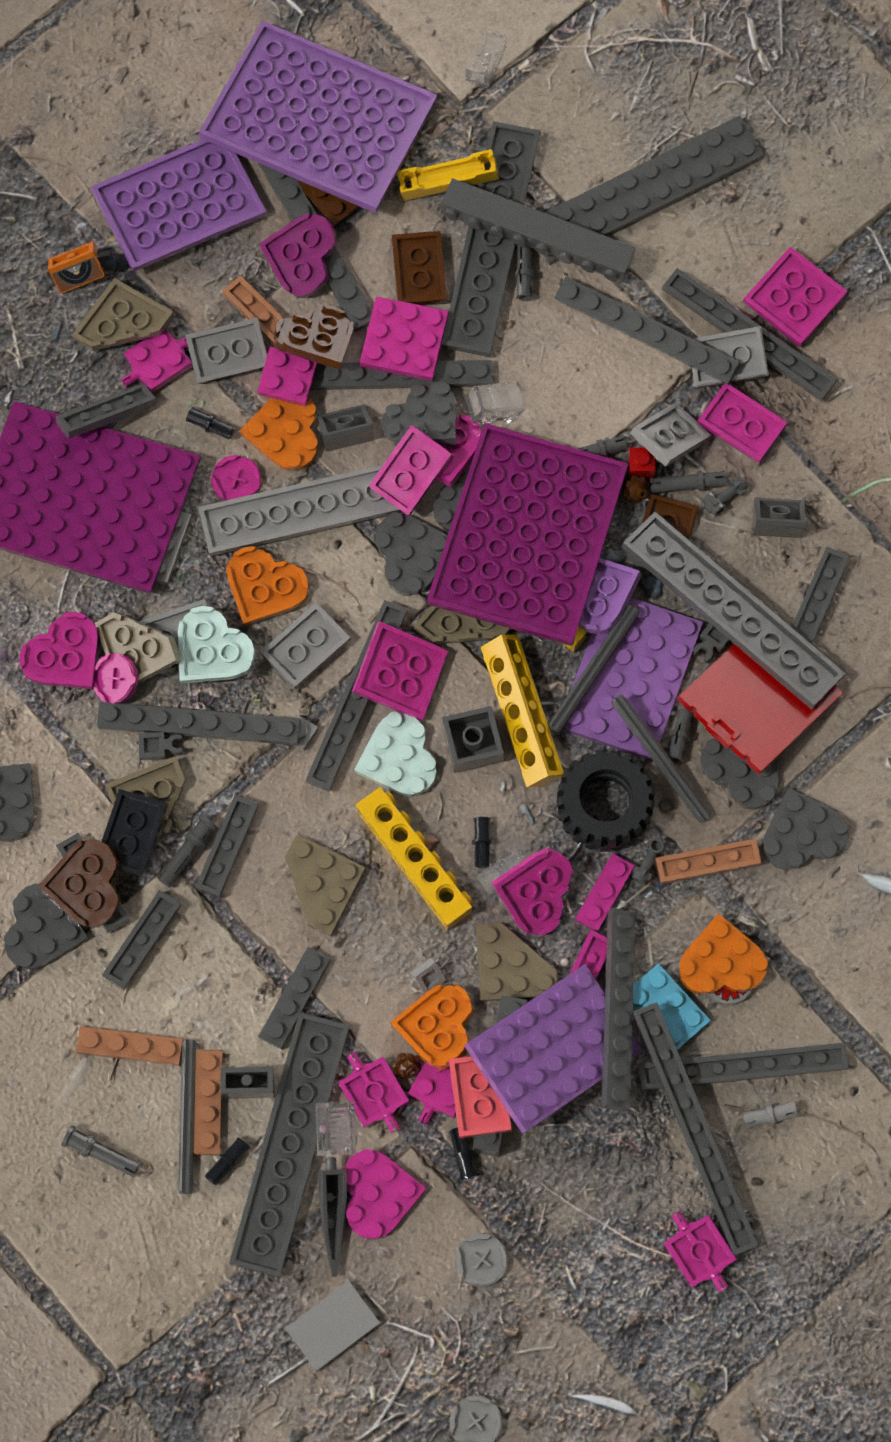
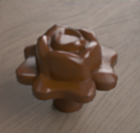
(635, 489)
(406, 1066)

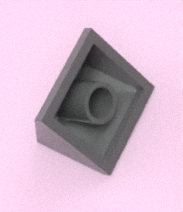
(345, 427)
(779, 517)

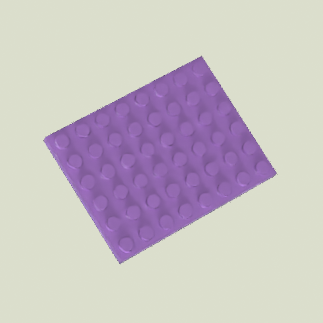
(318, 116)

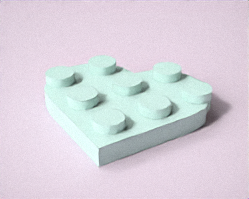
(211, 648)
(397, 756)

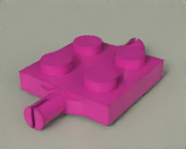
(157, 361)
(373, 1091)
(434, 1091)
(699, 1251)

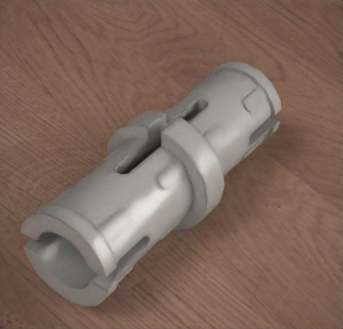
(770, 1114)

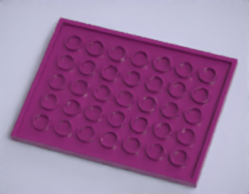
(90, 500)
(527, 534)

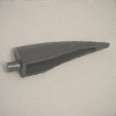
(332, 1201)

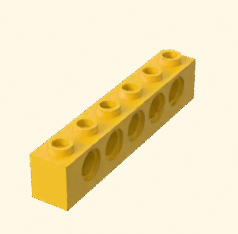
(522, 711)
(447, 912)

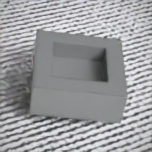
(307, 732)
(428, 975)

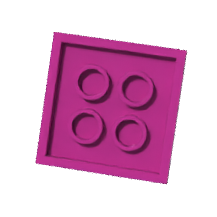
(795, 296)
(404, 338)
(399, 671)

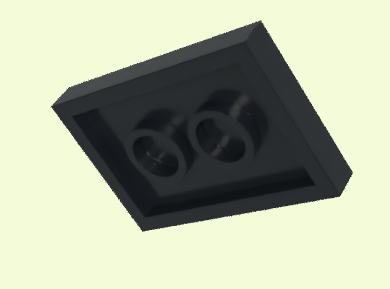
(134, 830)

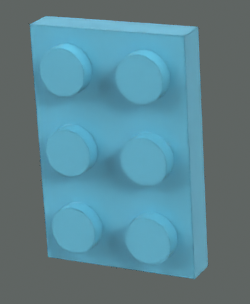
(679, 1011)

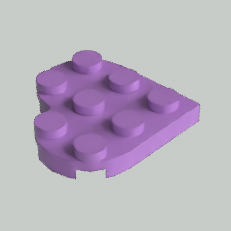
(608, 596)

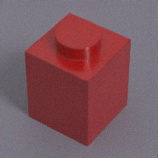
(641, 463)

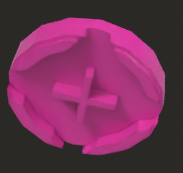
(235, 478)
(115, 678)

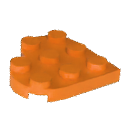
(284, 433)
(264, 586)
(722, 959)
(436, 1025)

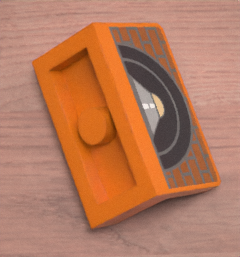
(75, 267)

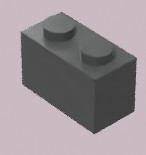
(247, 1082)

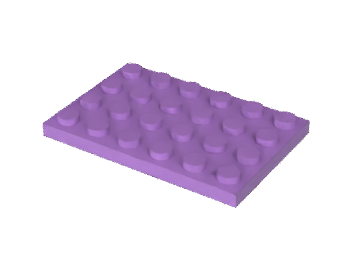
(177, 202)
(642, 668)
(546, 1049)

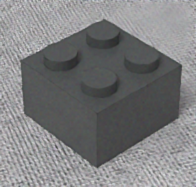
(472, 739)

